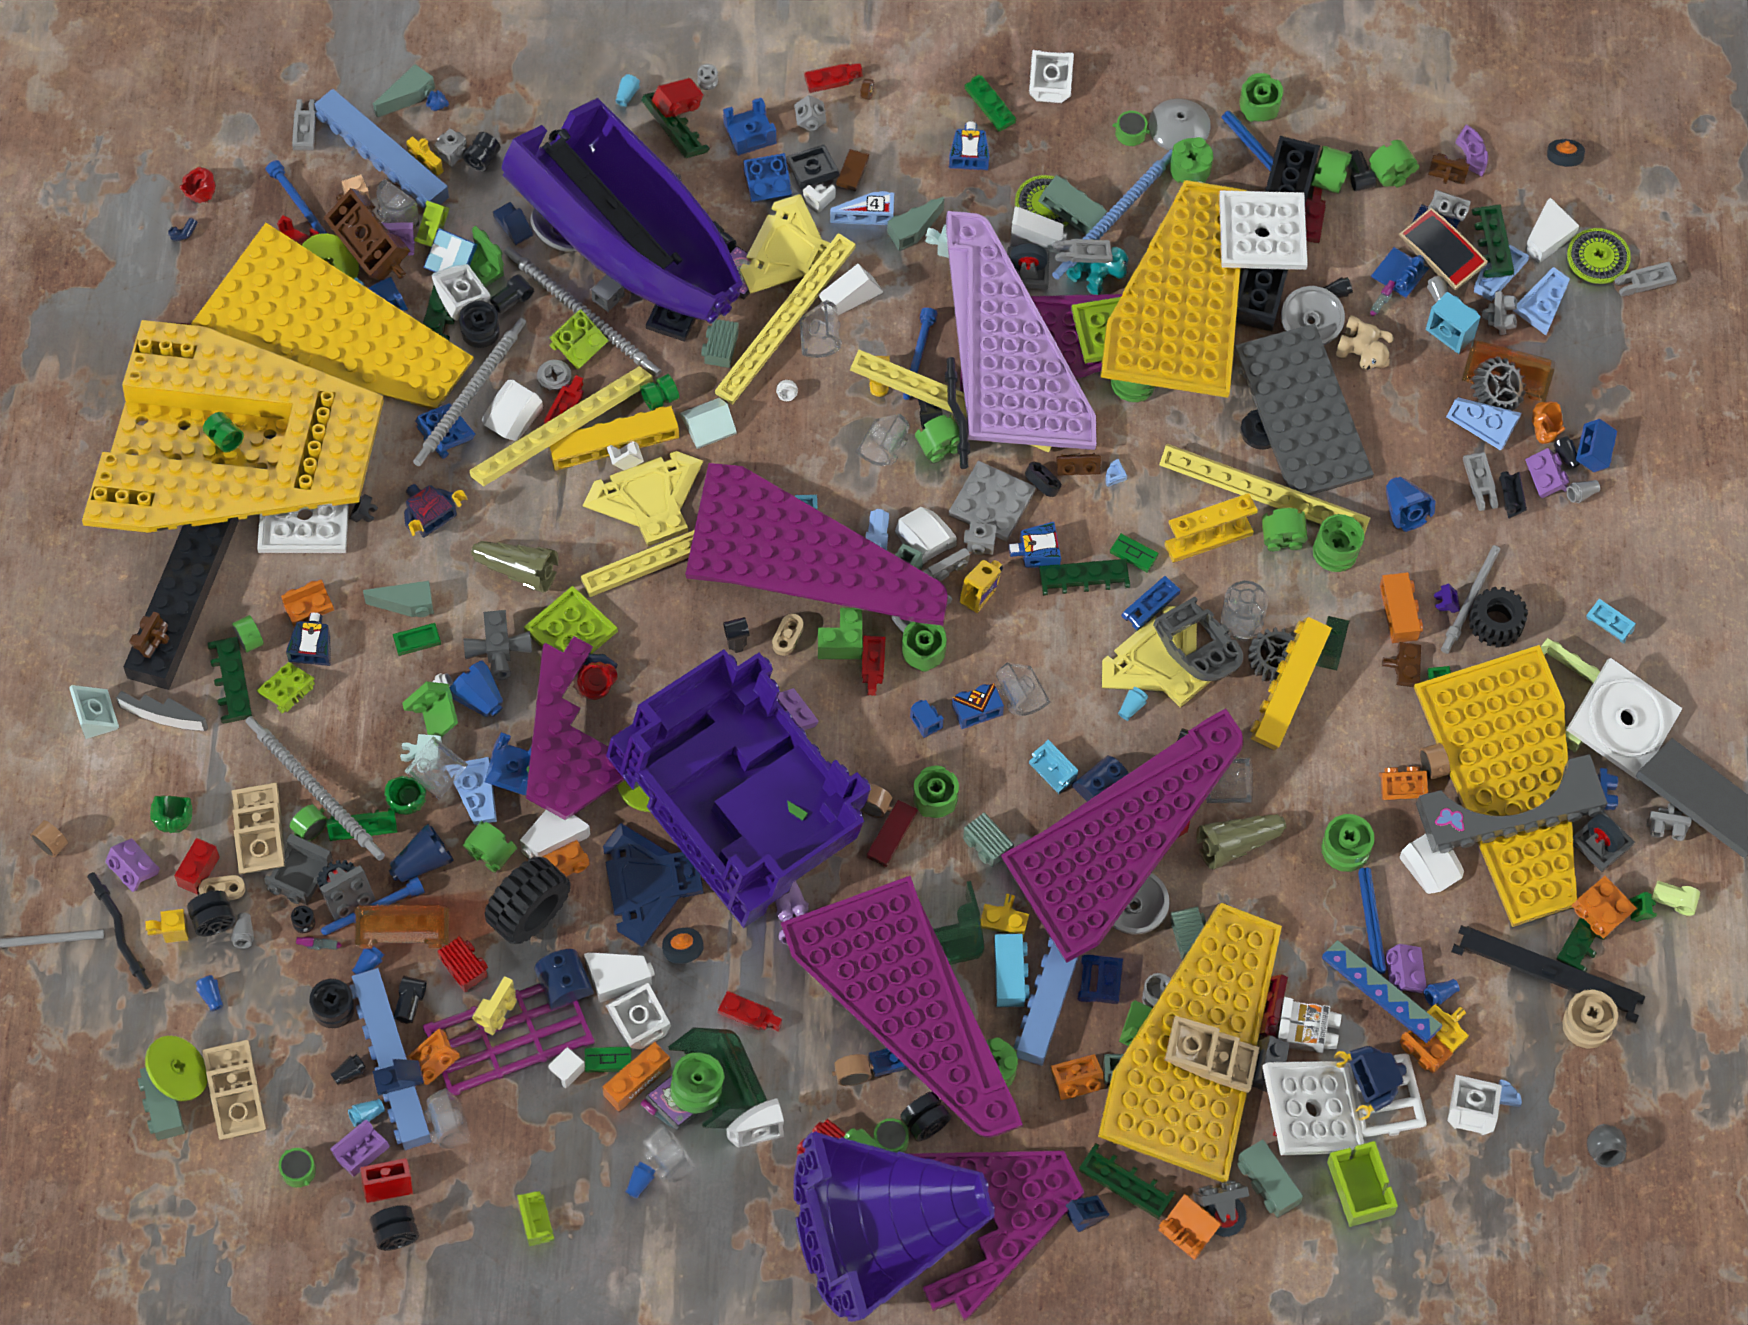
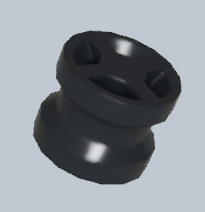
(302, 913)

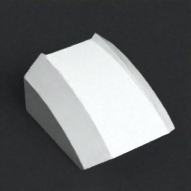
(1051, 76)
(459, 287)
(512, 410)
(925, 532)
(1431, 870)
(639, 1017)
(1474, 1105)
(757, 1125)

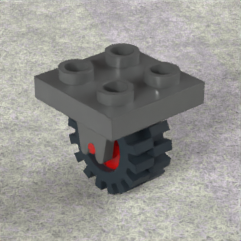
(344, 887)

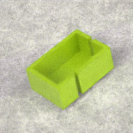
(1362, 1184)

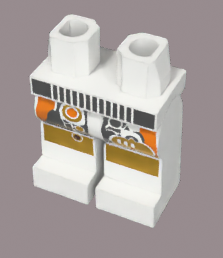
(1306, 1026)

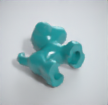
(1099, 271)

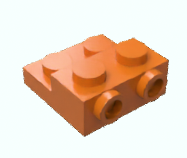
(1603, 907)

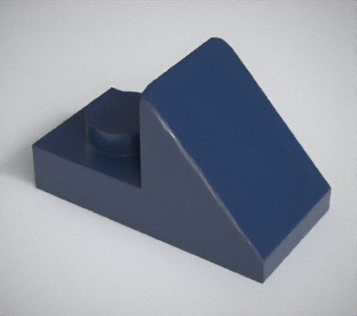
(513, 223)
(398, 1077)
(1086, 1212)

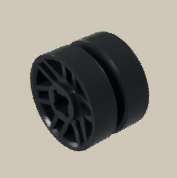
(479, 324)
(211, 913)
(321, 1000)
(925, 1116)
(394, 1227)

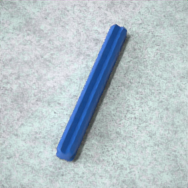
(1248, 139)
(1372, 920)

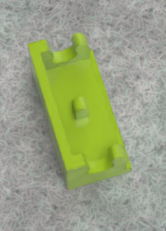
(433, 219)
(535, 1218)

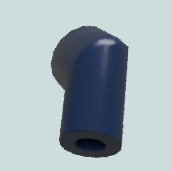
(183, 233)
(600, 658)

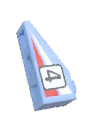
(870, 209)

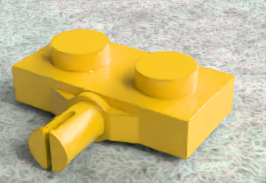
(423, 154)
(1004, 918)
(1450, 1034)

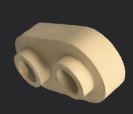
(787, 636)
(224, 884)

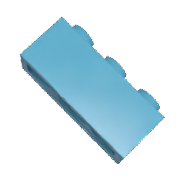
(1010, 970)

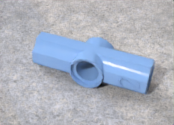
(878, 528)

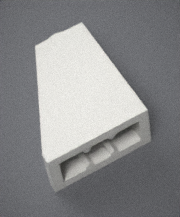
(1035, 229)
(1550, 232)
(851, 289)
(552, 833)
(617, 974)

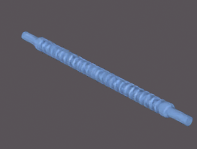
(1120, 207)

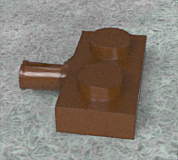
(1406, 664)

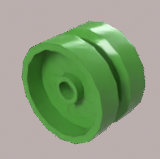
(1347, 842)
(697, 1082)

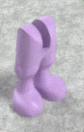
(790, 904)

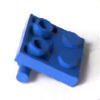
(767, 177)
(457, 434)

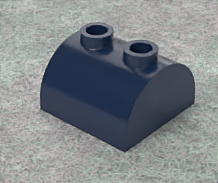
(1100, 777)
(562, 978)

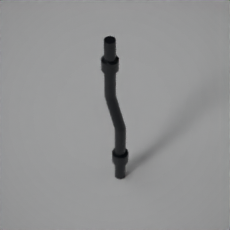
(963, 446)
(135, 966)

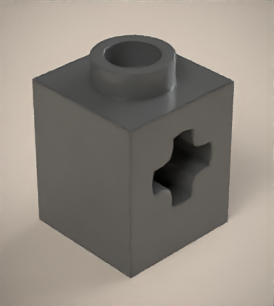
(607, 293)

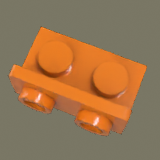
(306, 600)
(1403, 784)
(569, 858)
(434, 1055)
(1429, 1055)
(1078, 1077)

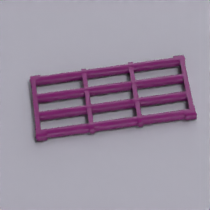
(491, 1052)

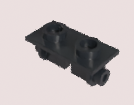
(1513, 493)

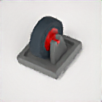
(1031, 264)
(1602, 841)
(1225, 1205)

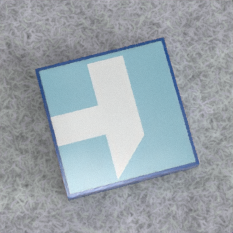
(449, 251)

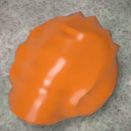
(1547, 421)

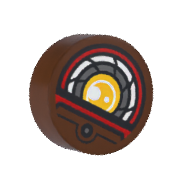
(867, 89)

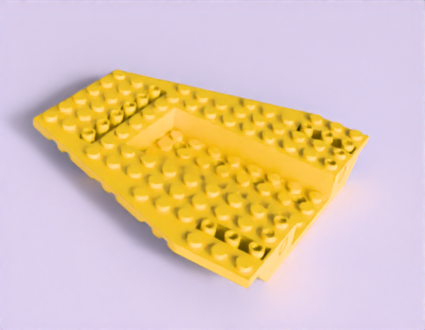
(184, 377)

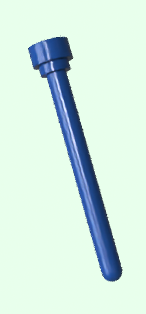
(276, 171)
(928, 317)
(413, 888)

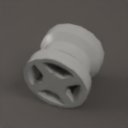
(707, 71)

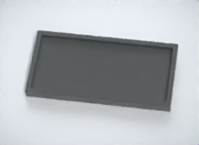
(1699, 793)

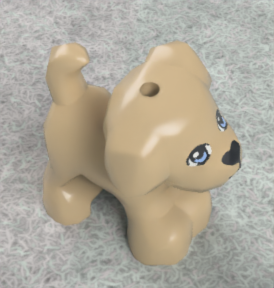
(1372, 352)

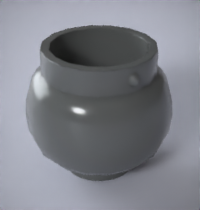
(1607, 1145)

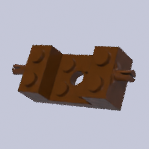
(378, 250)

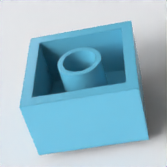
(1453, 322)

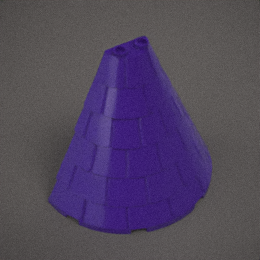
(879, 1218)

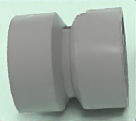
(1154, 988)

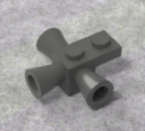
(497, 644)

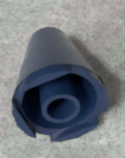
(420, 856)

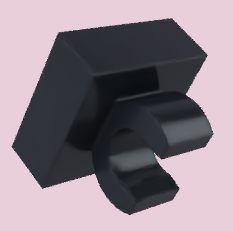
(361, 508)

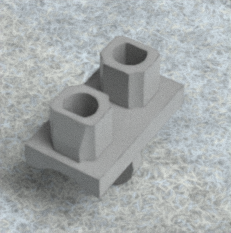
(1450, 205)
(1497, 313)
(1670, 820)

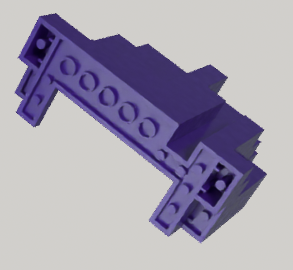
(719, 778)

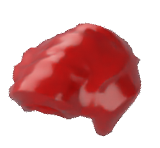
(199, 185)
(595, 680)

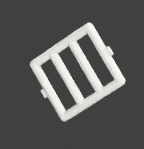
(1414, 1100)

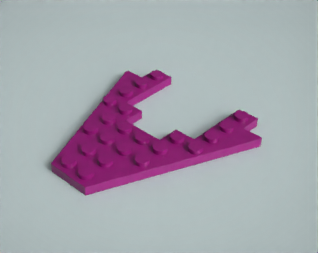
(565, 763)
(1028, 1202)

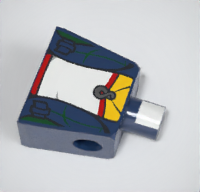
(310, 642)

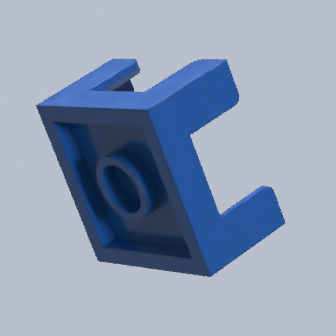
(749, 129)
(508, 766)

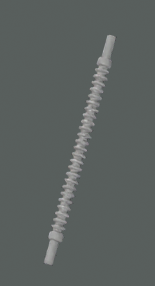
(525, 265)
(470, 391)
(315, 788)

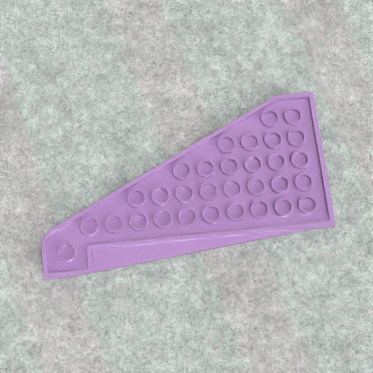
(1010, 363)

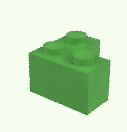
(842, 641)

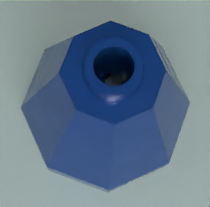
(1408, 504)
(477, 690)

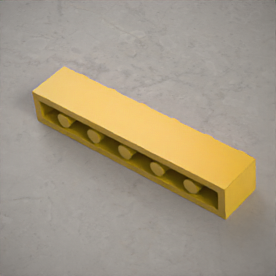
(592, 442)
(1290, 683)

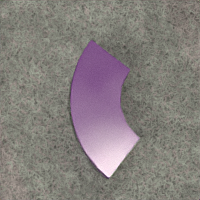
(1474, 150)

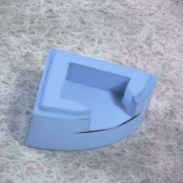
(1115, 473)
(1509, 1095)

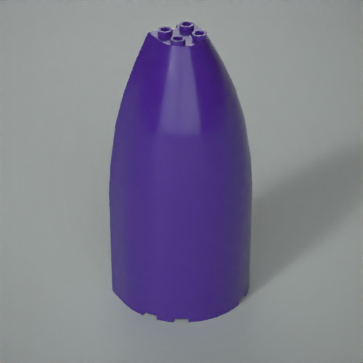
(650, 191)

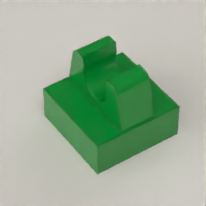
(1644, 904)

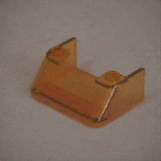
(1536, 369)
(401, 925)

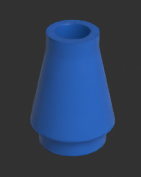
(368, 960)
(1440, 992)
(210, 993)
(640, 1179)

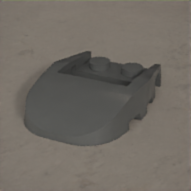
(1209, 662)

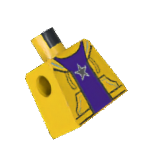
(982, 577)

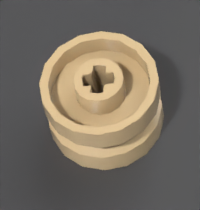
(1590, 1019)

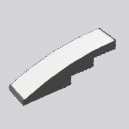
(167, 714)

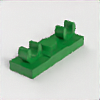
(990, 103)
(374, 824)

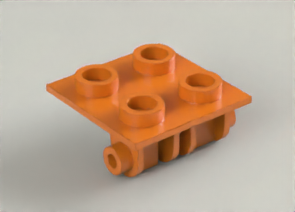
(1189, 1226)

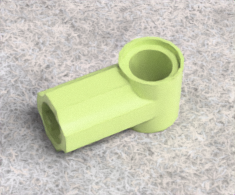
(1682, 899)

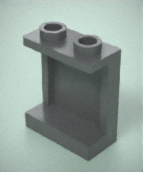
(300, 872)

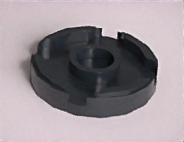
(1254, 432)

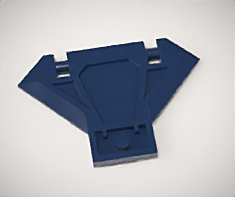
(646, 882)

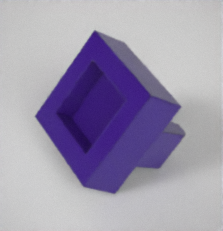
(1450, 599)

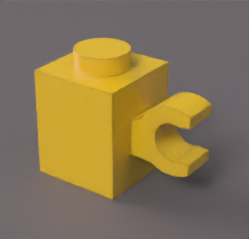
(172, 926)

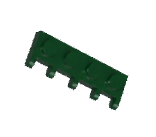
(676, 130)
(1495, 240)
(437, 315)
(1084, 574)
(232, 678)
(1578, 945)
(1125, 1183)

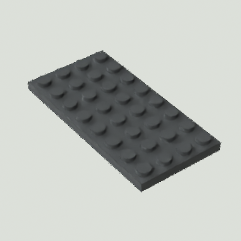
(1303, 411)

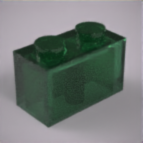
(1334, 645)

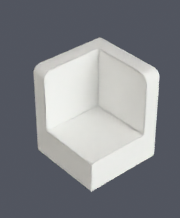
(819, 197)
(626, 457)
(567, 1067)

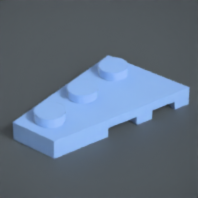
(1488, 286)
(1543, 300)
(1484, 420)
(475, 793)

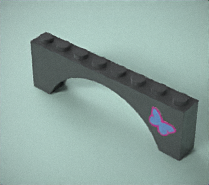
(1453, 826)

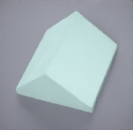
(709, 422)
(94, 710)

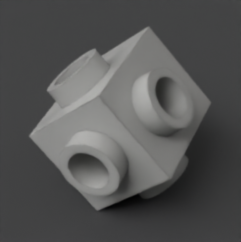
(810, 113)
(450, 147)
(980, 538)

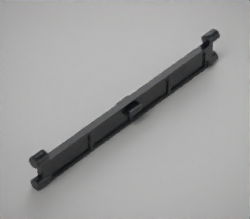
(607, 203)
(1546, 969)

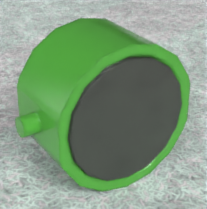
(1131, 128)
(248, 633)
(308, 822)
(892, 1135)
(297, 1167)

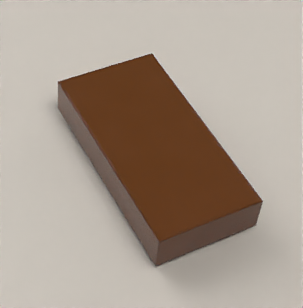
(852, 170)

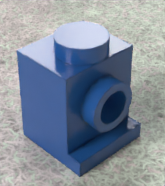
(926, 718)

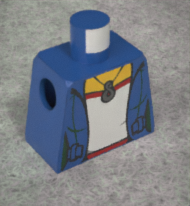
(969, 149)
(1038, 546)

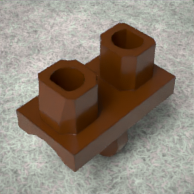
(1449, 169)
(151, 636)

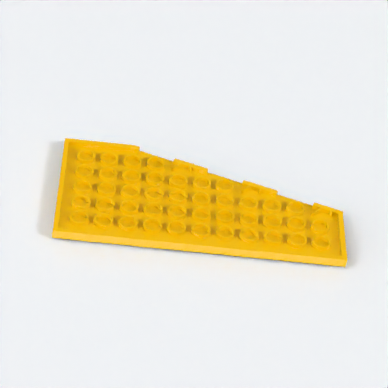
(1179, 305)
(324, 319)
(1505, 758)
(1169, 1109)

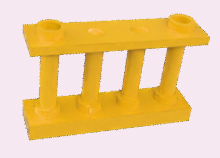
(1210, 527)

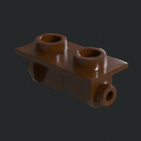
(1084, 465)

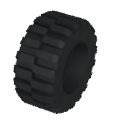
(527, 900)

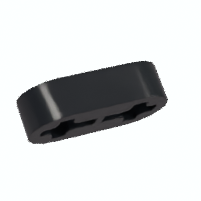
(1043, 479)

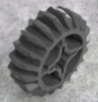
(1506, 385)
(1274, 644)

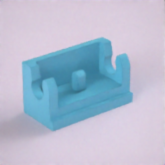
(1611, 620)
(1054, 767)

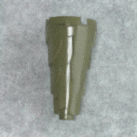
(520, 563)
(1235, 837)

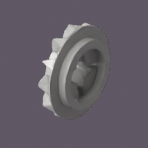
(560, 368)

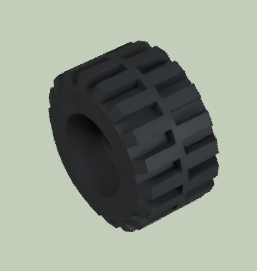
(1503, 602)

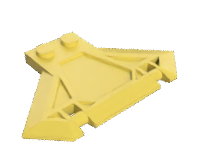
(783, 246)
(648, 496)
(1151, 666)

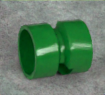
(656, 394)
(223, 432)

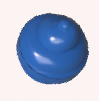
(436, 100)

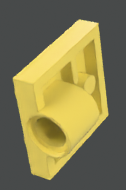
(491, 1012)

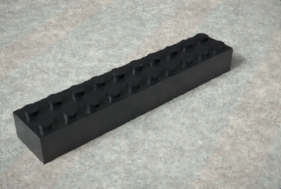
(1260, 287)
(181, 599)

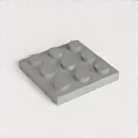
(992, 499)

